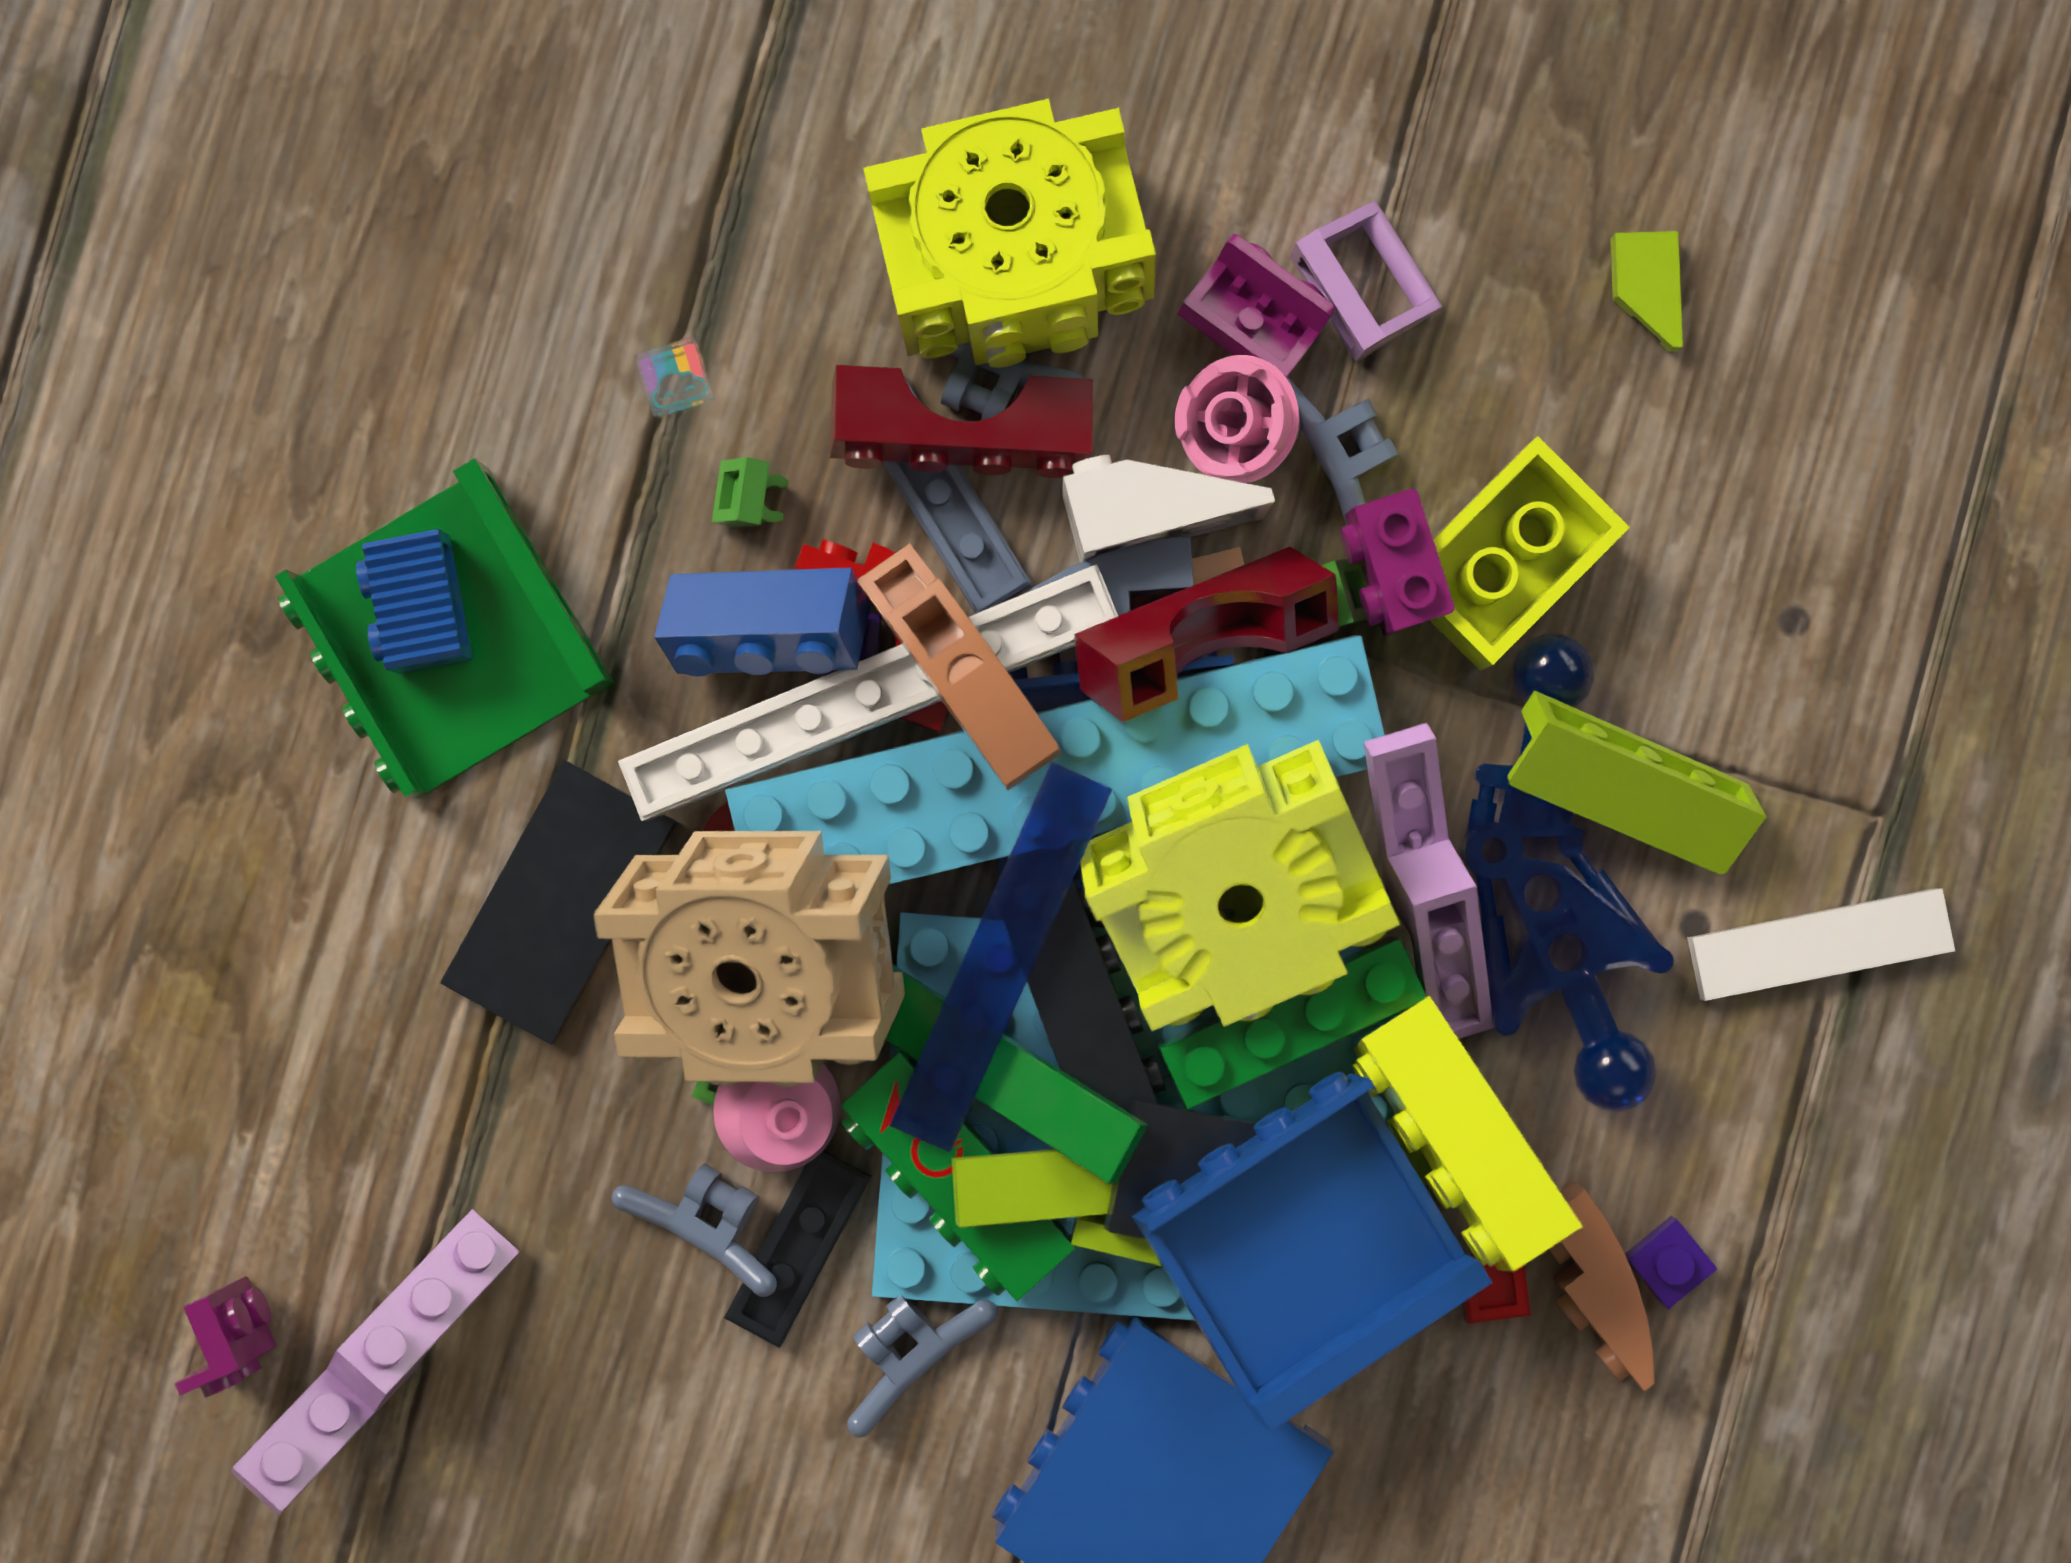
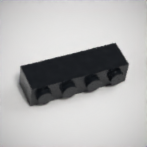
(1082, 1011)

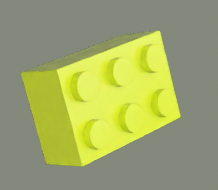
(1519, 550)

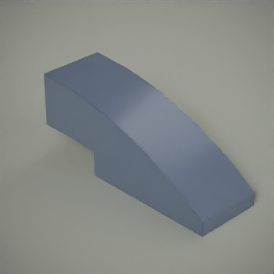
(1140, 570)

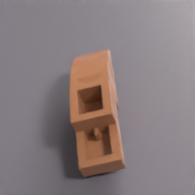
(960, 666)
(1603, 1292)

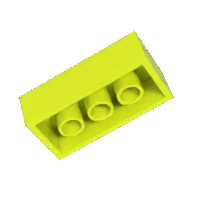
(1465, 1138)

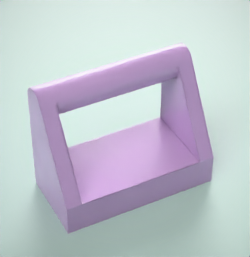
(1352, 317)

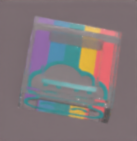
(674, 377)

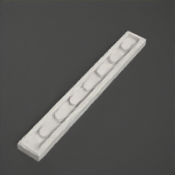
(852, 700)

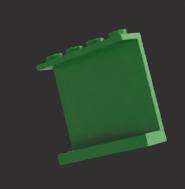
(521, 631)

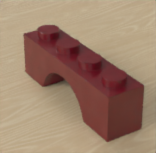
(882, 421)
(1267, 603)

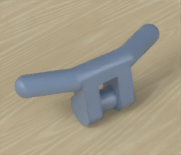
(963, 392)
(1324, 441)
(686, 1222)
(903, 1372)

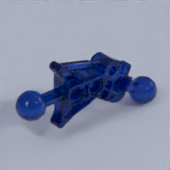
(1613, 1066)

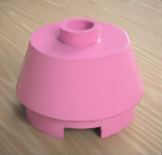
(1238, 419)
(777, 1125)

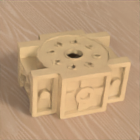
(747, 999)

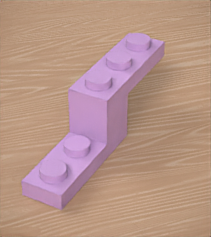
(1428, 877)
(374, 1362)

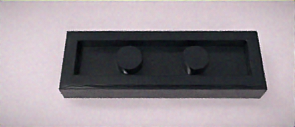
(800, 1245)

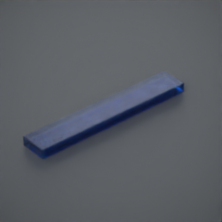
(1000, 956)

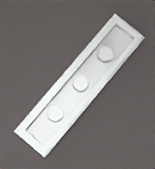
(1821, 944)

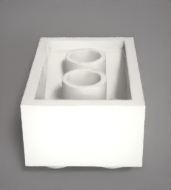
(1144, 502)

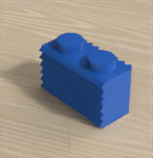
(414, 602)

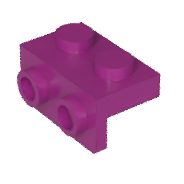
(1257, 306)
(1397, 562)
(231, 1334)

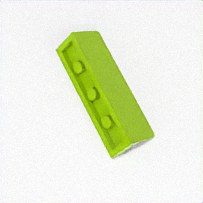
(1634, 785)

